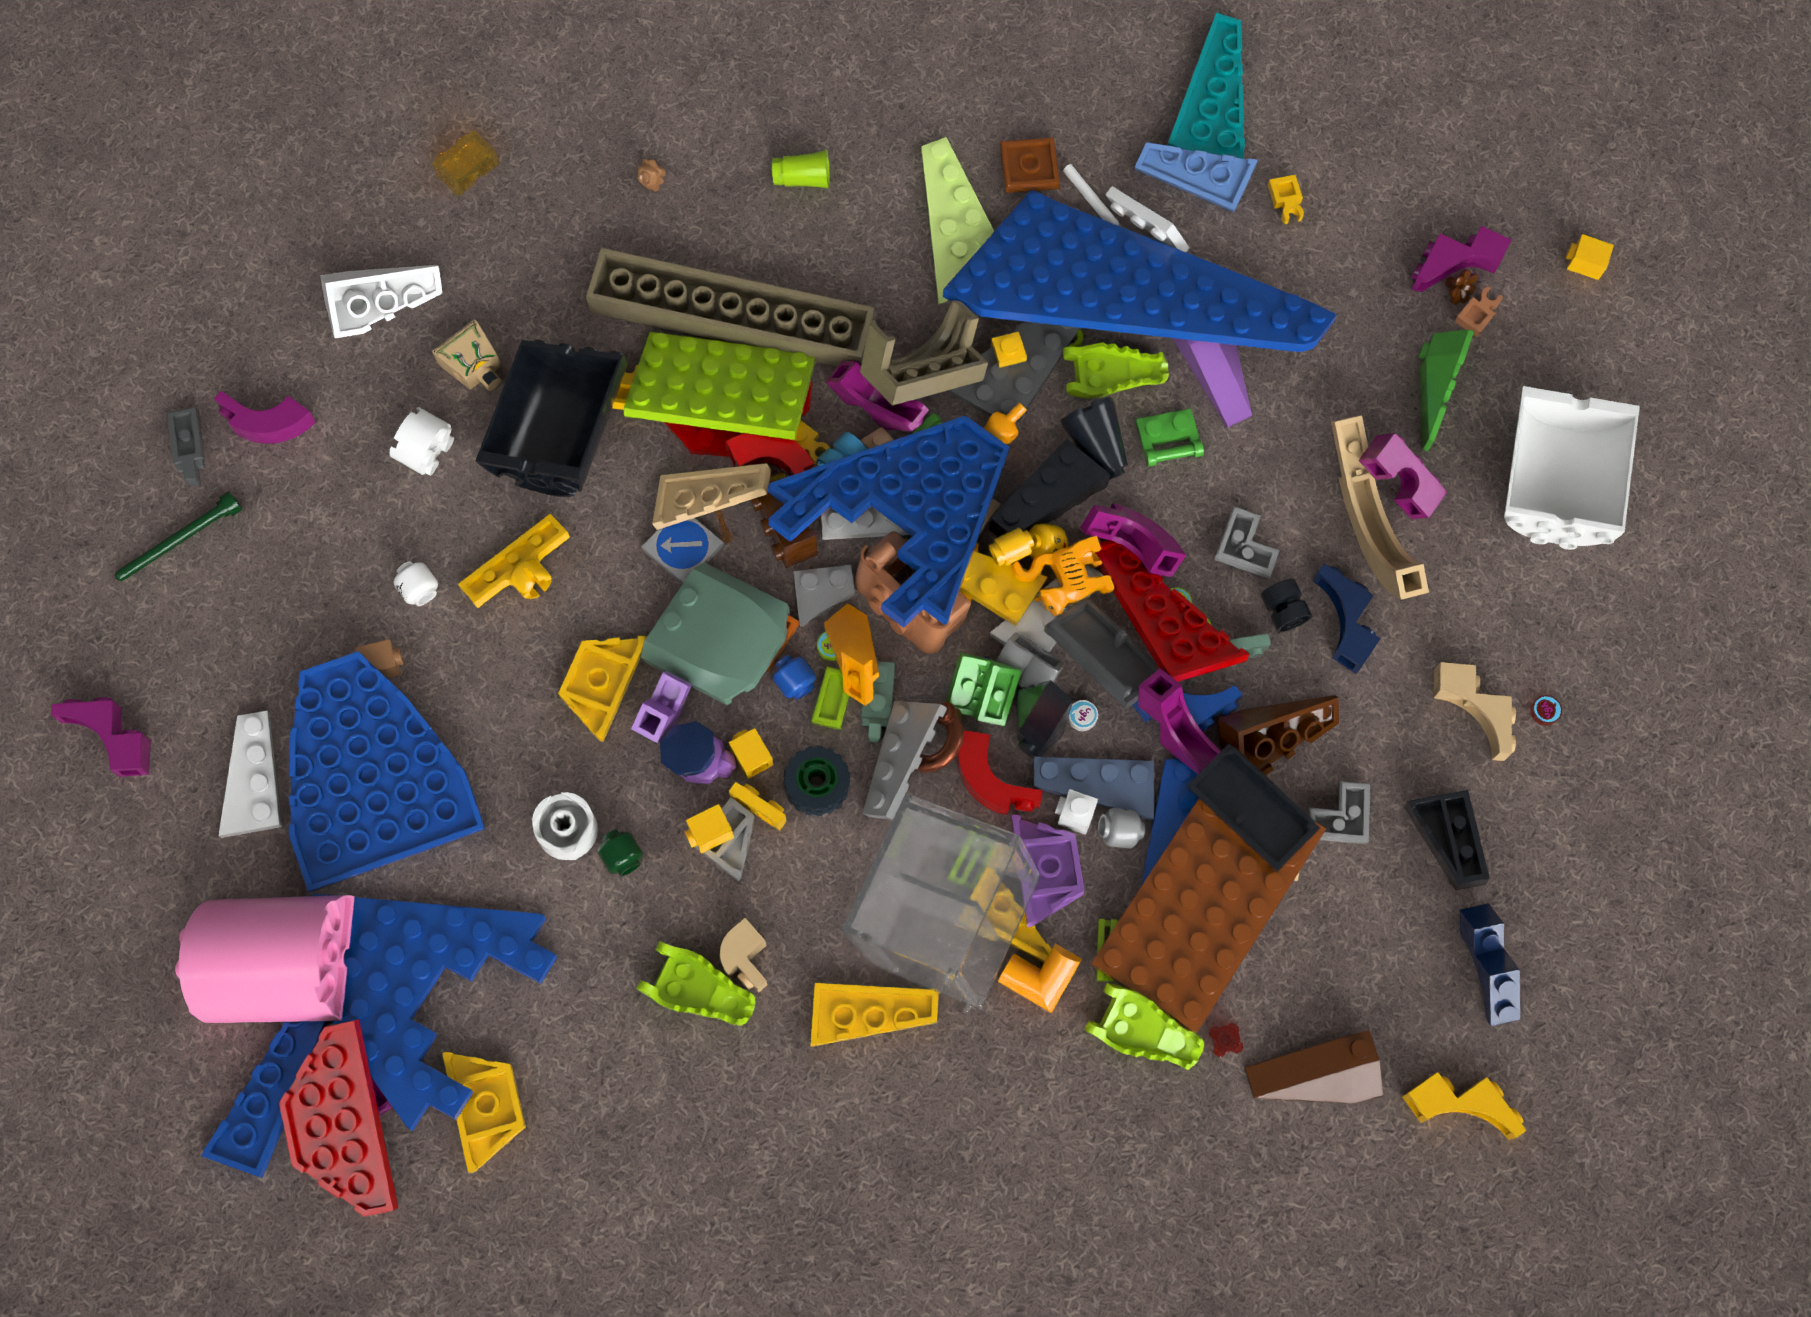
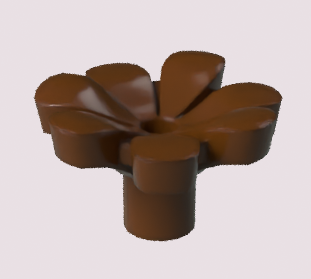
(1461, 286)

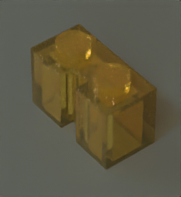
(465, 163)

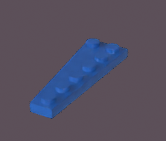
(255, 1122)

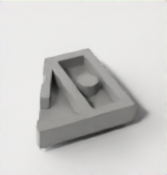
(821, 590)

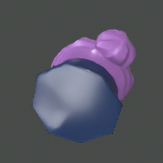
(696, 753)

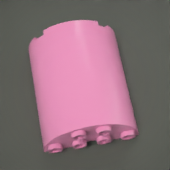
(266, 959)

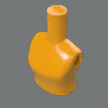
(1003, 425)

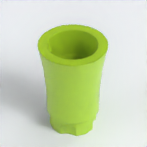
(802, 170)

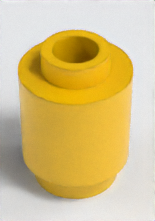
(1011, 547)

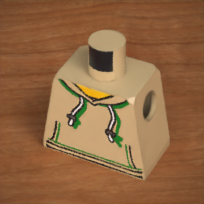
(470, 358)

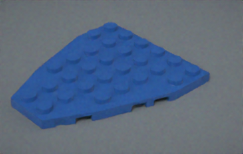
(368, 776)

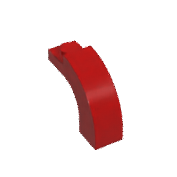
(759, 449)
(984, 785)

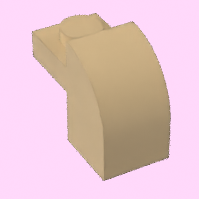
(737, 949)

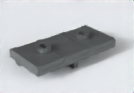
(1103, 650)

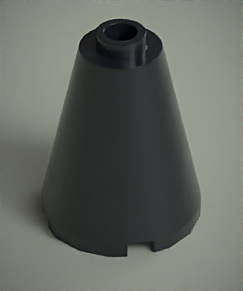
(1098, 435)

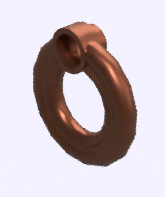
(953, 742)

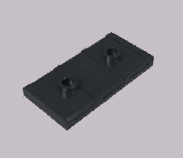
(1253, 807)

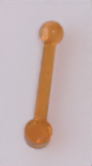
(726, 536)

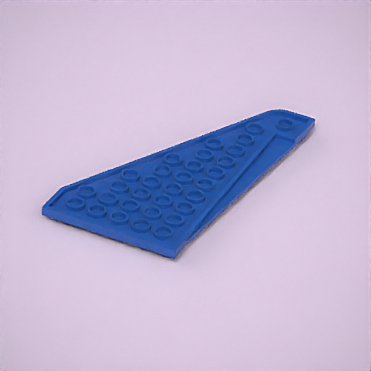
(1091, 274)

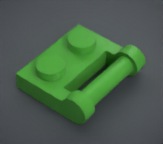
(1168, 429)

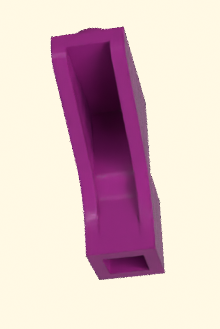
(1449, 256)
(858, 391)

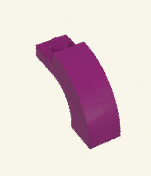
(266, 426)

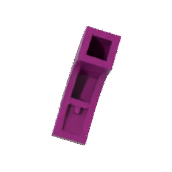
(1139, 534)

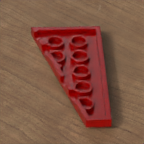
(1165, 620)

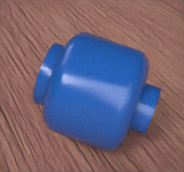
(794, 677)

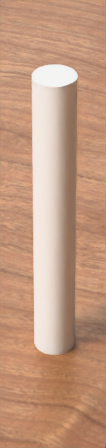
(1089, 195)

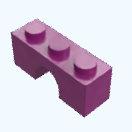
(1419, 488)

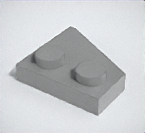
(733, 853)

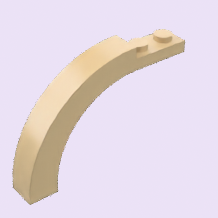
(1385, 555)

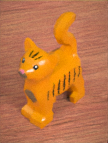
(1071, 573)

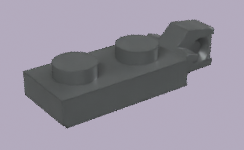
(187, 443)

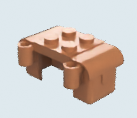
(876, 584)

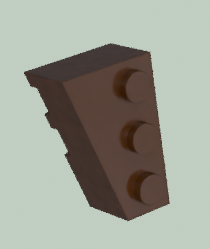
(793, 552)

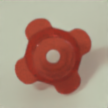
(1229, 1031)

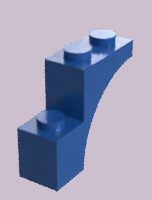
(1205, 707)

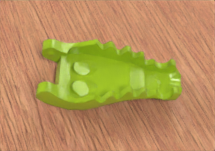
(1110, 369)
(694, 986)
(1141, 1028)

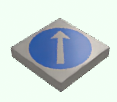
(682, 547)

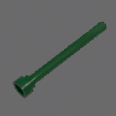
(225, 506)

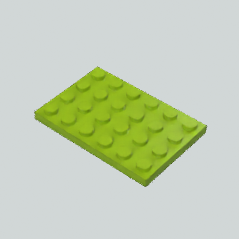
(720, 385)

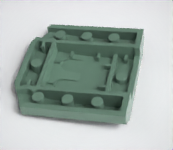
(717, 634)

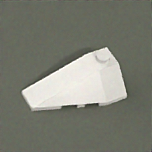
(366, 296)

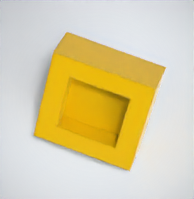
(1009, 349)

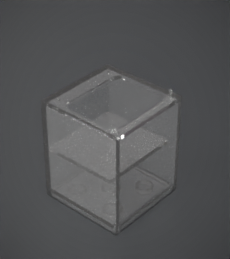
(942, 901)

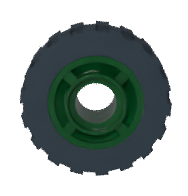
(811, 798)

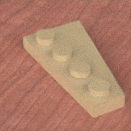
(702, 492)

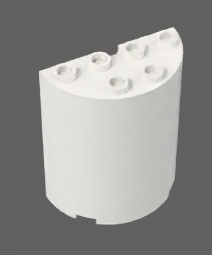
(1571, 469)

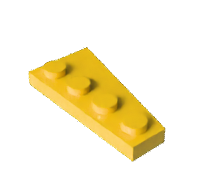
(863, 1011)

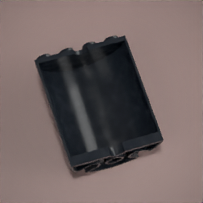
(551, 416)

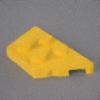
(600, 680)
(493, 1111)

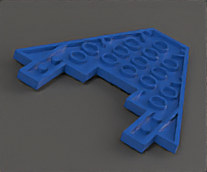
(926, 484)
(391, 969)

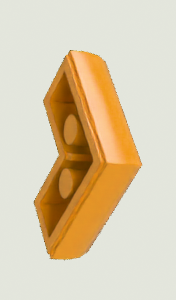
(1045, 984)

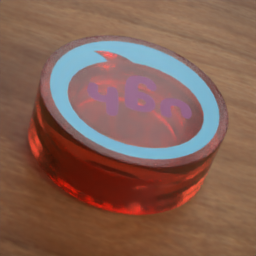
(1546, 710)

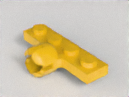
(517, 564)

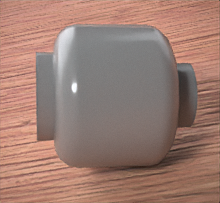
(1121, 828)

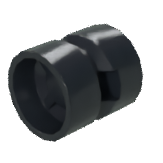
(1284, 595)

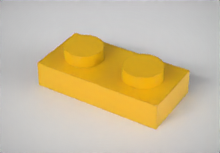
(748, 798)

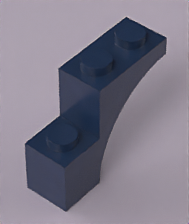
(1350, 600)
(1496, 970)

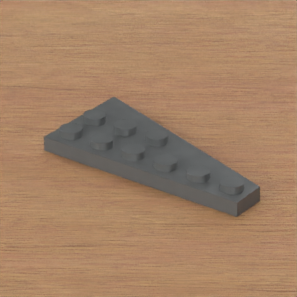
(1022, 381)

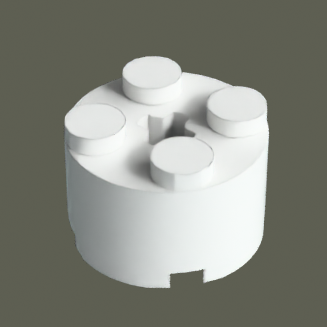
(421, 441)
(559, 810)

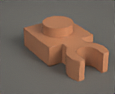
(1478, 313)

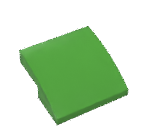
(983, 688)

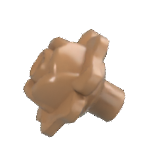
(651, 174)

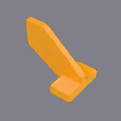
(854, 651)

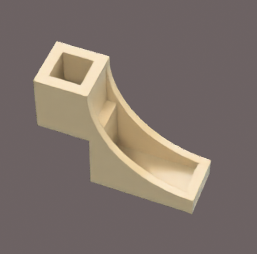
(1493, 712)

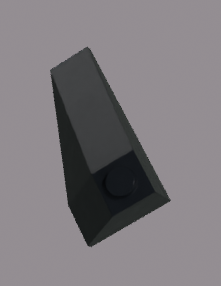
(1041, 717)

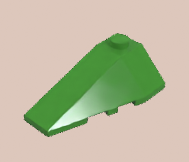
(1439, 366)

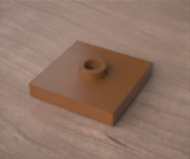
(1029, 165)

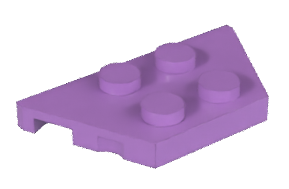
(1057, 862)

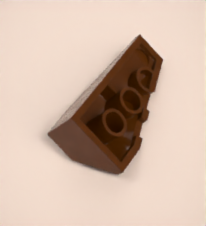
(1276, 729)
(1329, 1072)

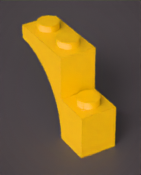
(1482, 1100)

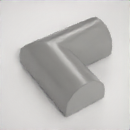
(1239, 549)
(1351, 819)

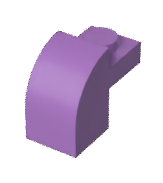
(663, 708)

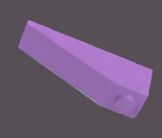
(1220, 375)

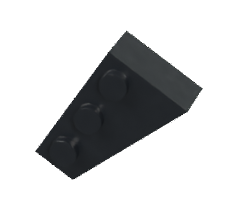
(1452, 836)

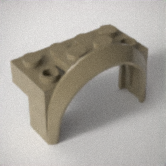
(935, 367)

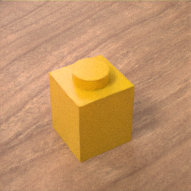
(1589, 256)
(750, 752)
(708, 829)

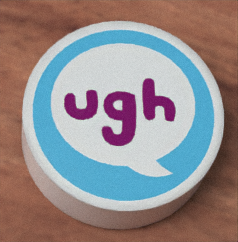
(1083, 715)

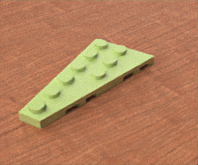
(954, 213)

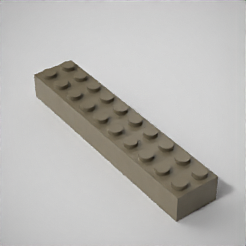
(727, 308)

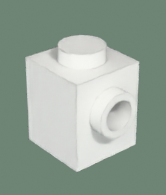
(1076, 811)

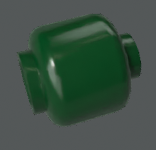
(620, 852)

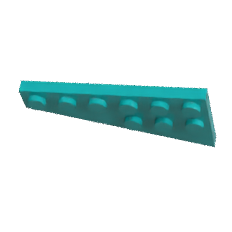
(1214, 102)

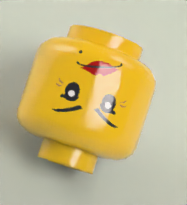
(1047, 539)

